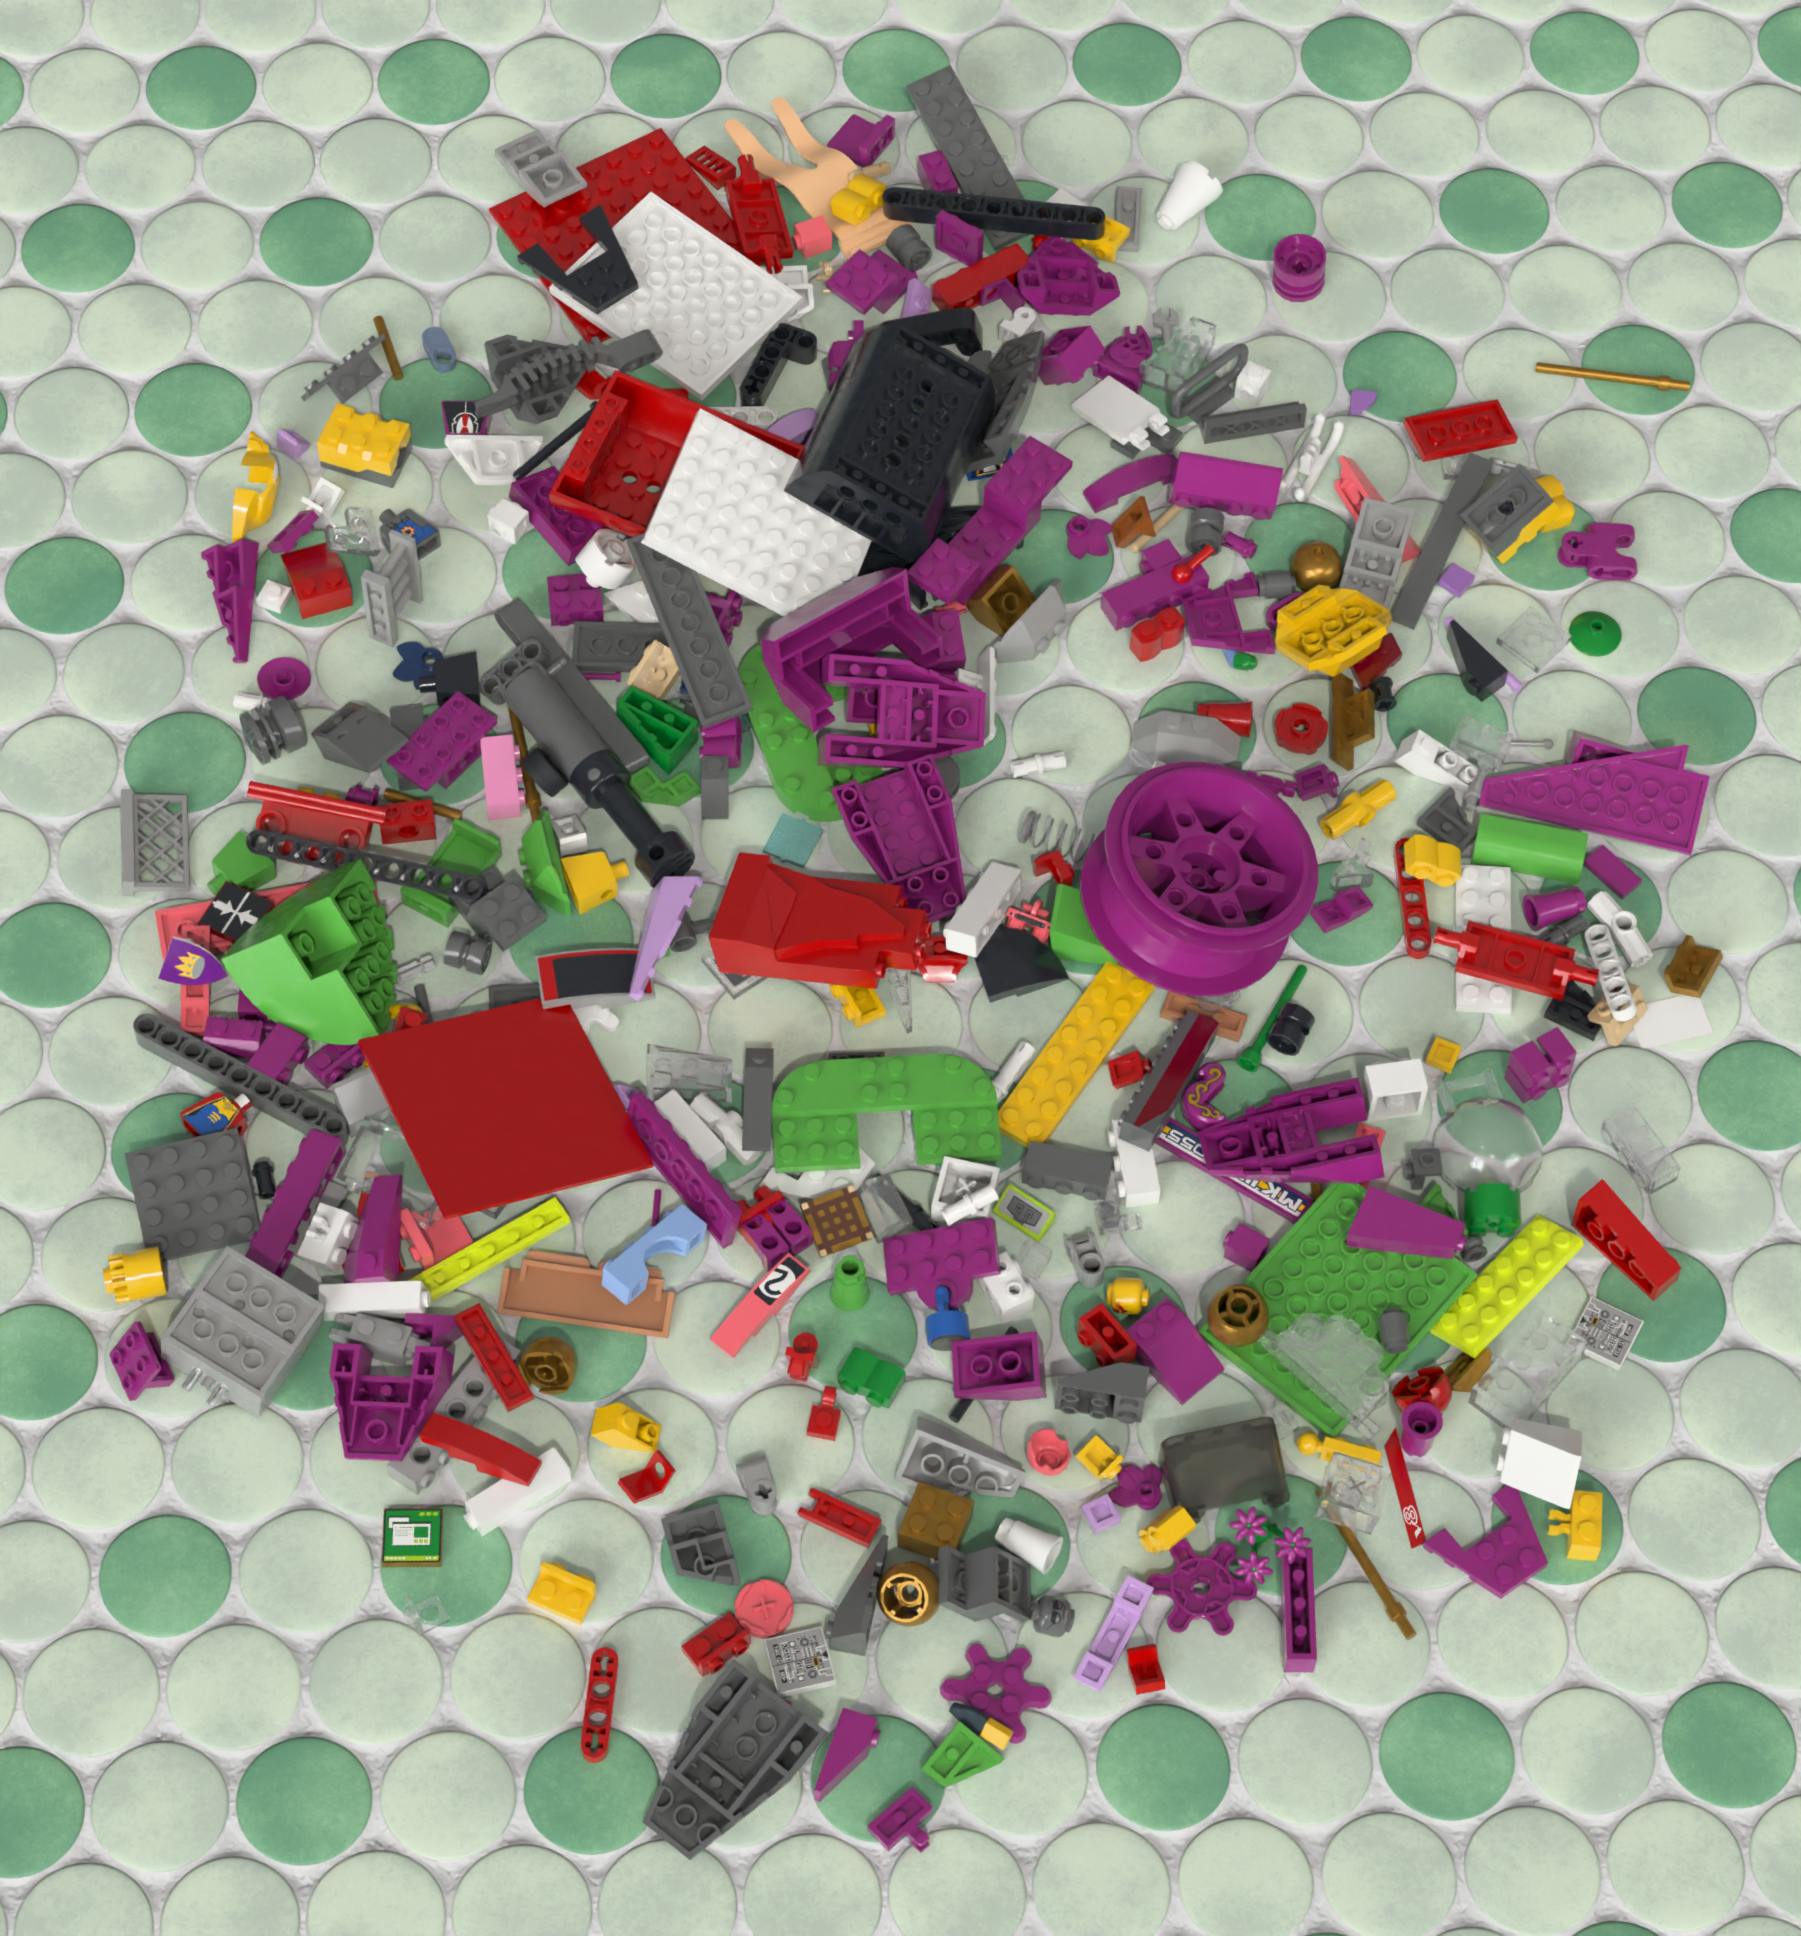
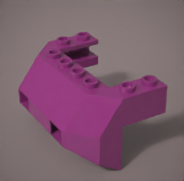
(847, 621)

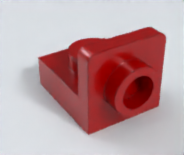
(1129, 1069)

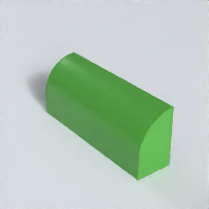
(1530, 848)

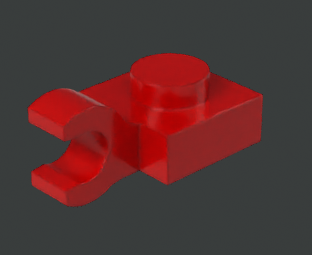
(824, 1418)

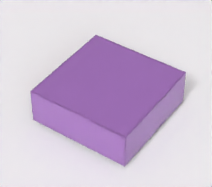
(1456, 580)

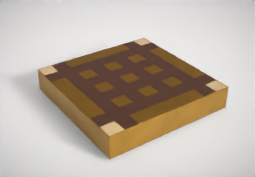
(836, 1221)

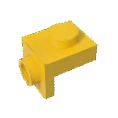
(1099, 1459)

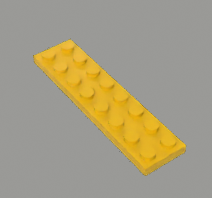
(1073, 1055)

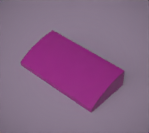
(561, 529)

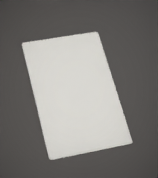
(1672, 1021)

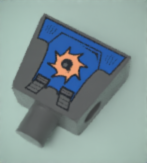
(425, 534)

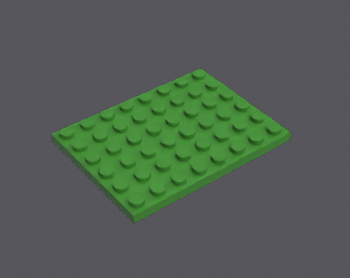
(1324, 1276)

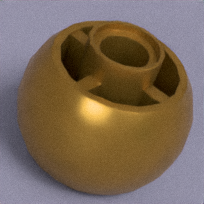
(1240, 1331)
(927, 1585)

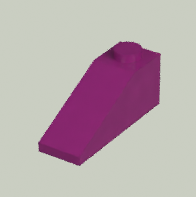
(848, 1748)

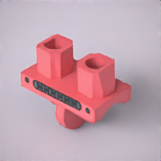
(1020, 920)

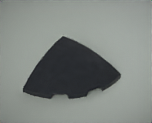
(1017, 964)

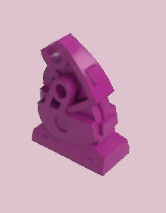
(1124, 358)

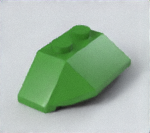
(543, 865)

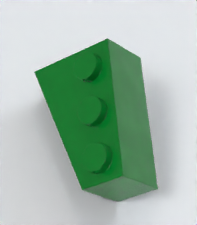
(658, 727)

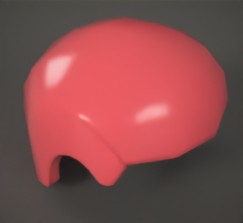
(1048, 1452)

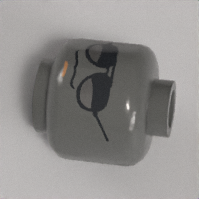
(1052, 1616)

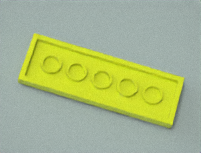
(1507, 1285)

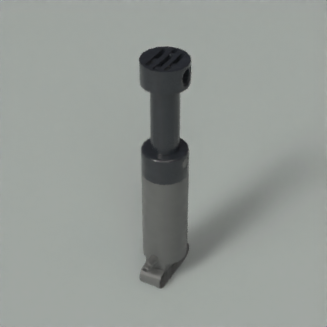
(582, 755)

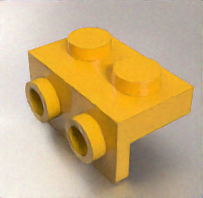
(858, 1004)

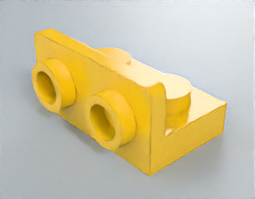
(1107, 246)
(563, 1592)

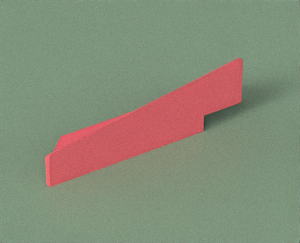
(1353, 488)

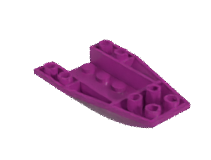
(908, 834)

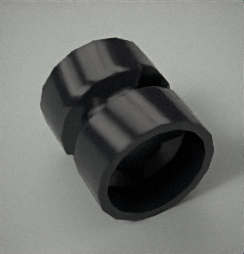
(1291, 1029)

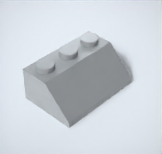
(358, 1098)

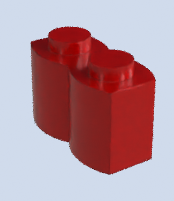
(1157, 634)

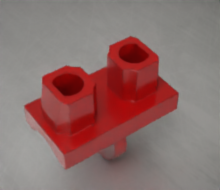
(802, 1356)

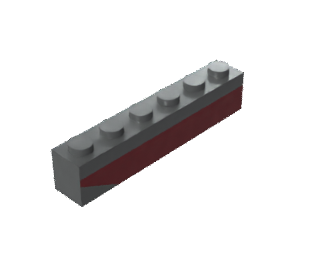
(1168, 1080)

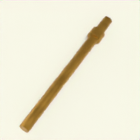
(1662, 382)
(532, 797)
(1394, 1609)

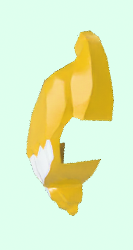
(251, 508)

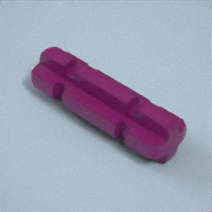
(1275, 784)

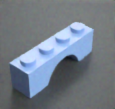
(676, 1233)

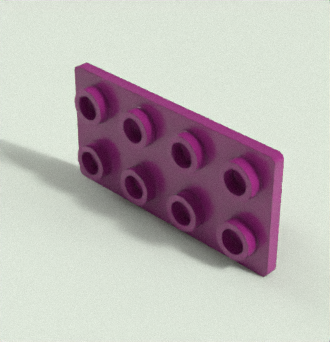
(444, 744)

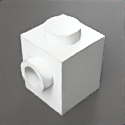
(1252, 383)
(508, 520)

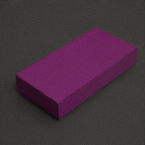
(1612, 872)

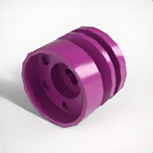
(1299, 268)

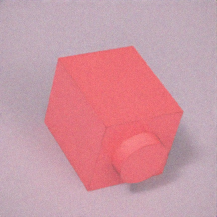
(812, 237)

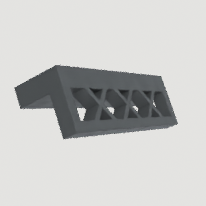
(1252, 422)

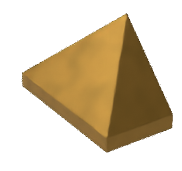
(1468, 1370)

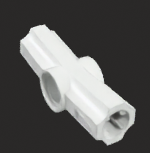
(1628, 940)
(725, 1125)

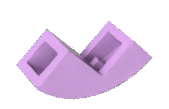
(796, 426)

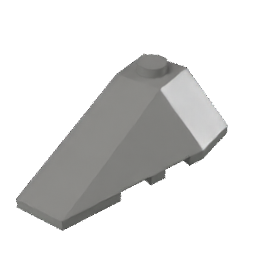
(955, 1463)

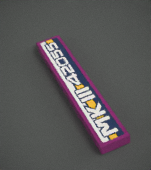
(1272, 1195)

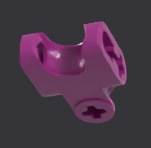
(1597, 551)

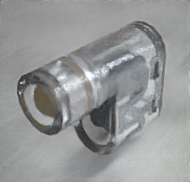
(1111, 1222)

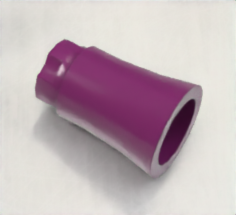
(1552, 907)
(1420, 1426)

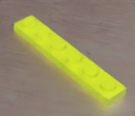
(493, 1249)

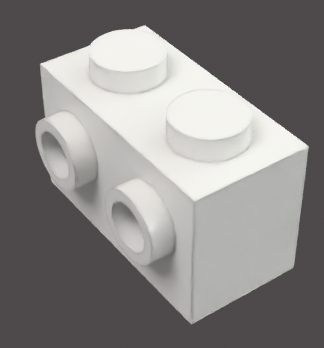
(1008, 1291)

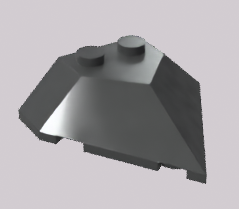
(508, 352)

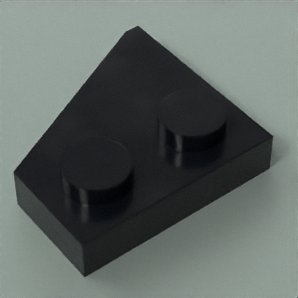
(1573, 1011)

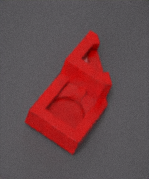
(592, 385)

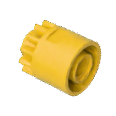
(135, 1275)

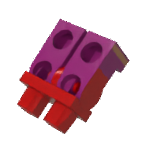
(773, 1227)

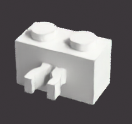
(328, 1238)

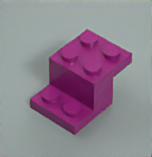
(870, 281)

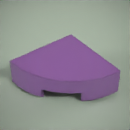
(1361, 401)

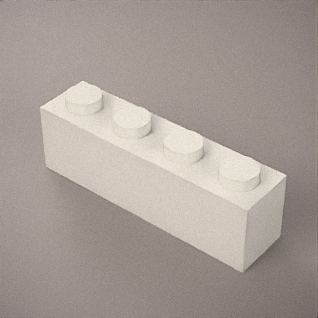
(983, 909)

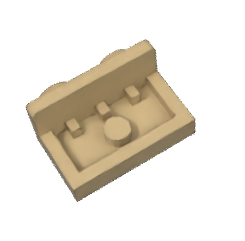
(655, 671)
(1617, 1030)

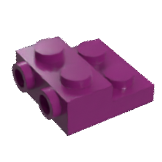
(573, 600)

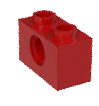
(408, 822)

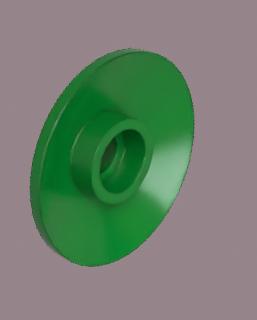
(1593, 641)

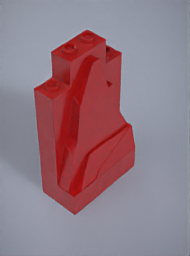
(814, 927)

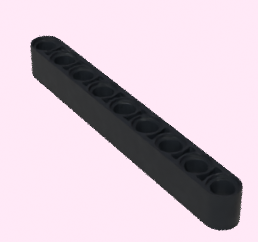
(1010, 215)
(380, 864)

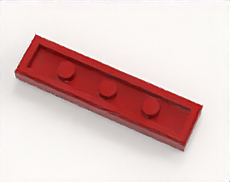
(493, 1357)

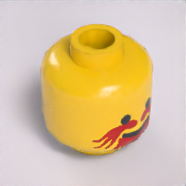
(1127, 1295)

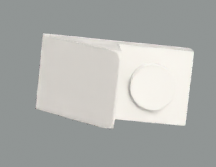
(570, 836)

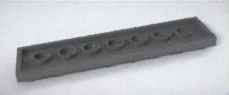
(964, 142)
(692, 635)

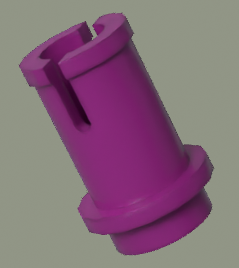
(1240, 545)

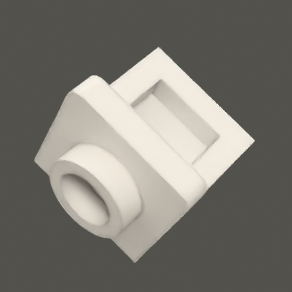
(324, 498)

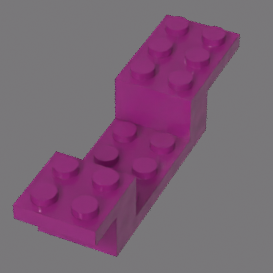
(1008, 514)

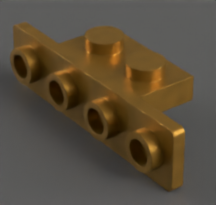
(1351, 720)

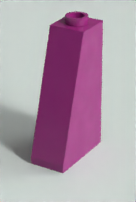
(1404, 1227)

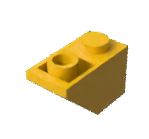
(625, 1428)

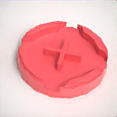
(764, 1608)

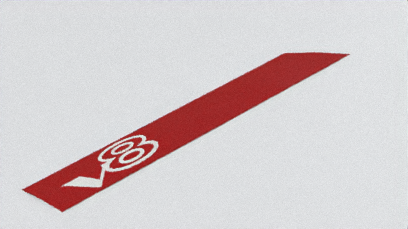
(1404, 1491)

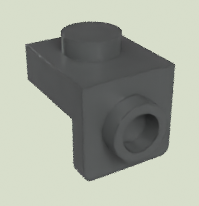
(1421, 1165)

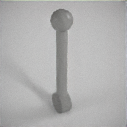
(1547, 744)

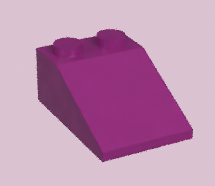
(1174, 1351)
(999, 1367)

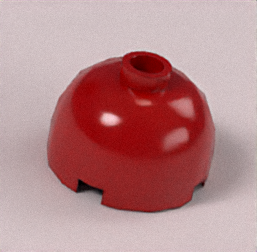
(1430, 1387)

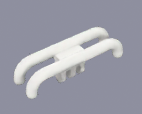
(1309, 460)

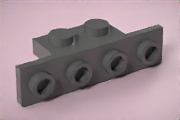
(351, 376)

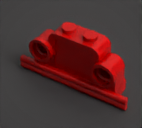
(315, 818)

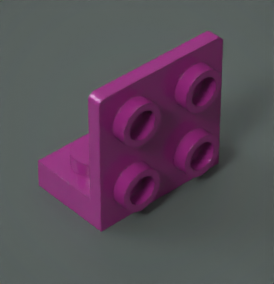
(863, 140)

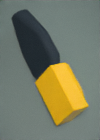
(980, 1724)

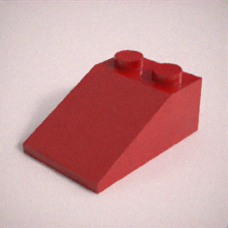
(317, 580)

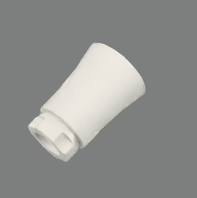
(1029, 1544)

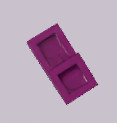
(1342, 909)

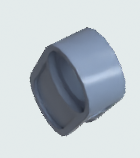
(437, 345)

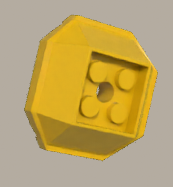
(1331, 628)

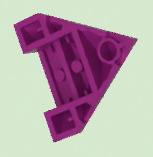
(1065, 280)

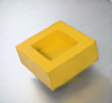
(1443, 1055)

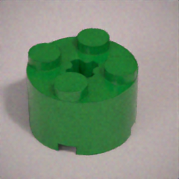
(1492, 1210)

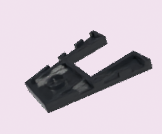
(596, 283)

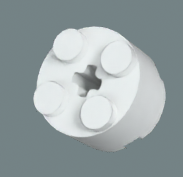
(606, 560)

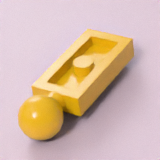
(1309, 1444)

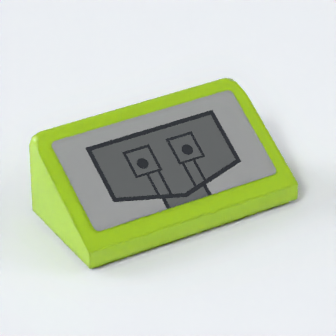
(1024, 1213)

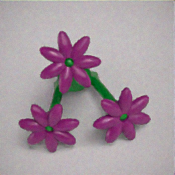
(1259, 1531)

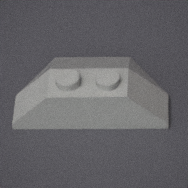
(1035, 628)
(1184, 738)

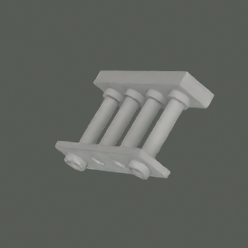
(391, 588)

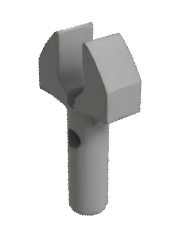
(1166, 326)

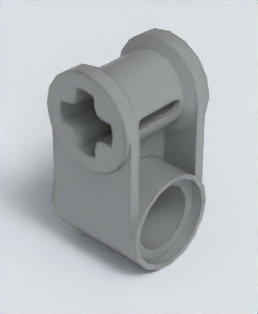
(1085, 1255)
(758, 1483)

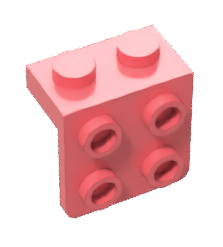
(437, 1242)

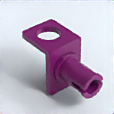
(1006, 292)

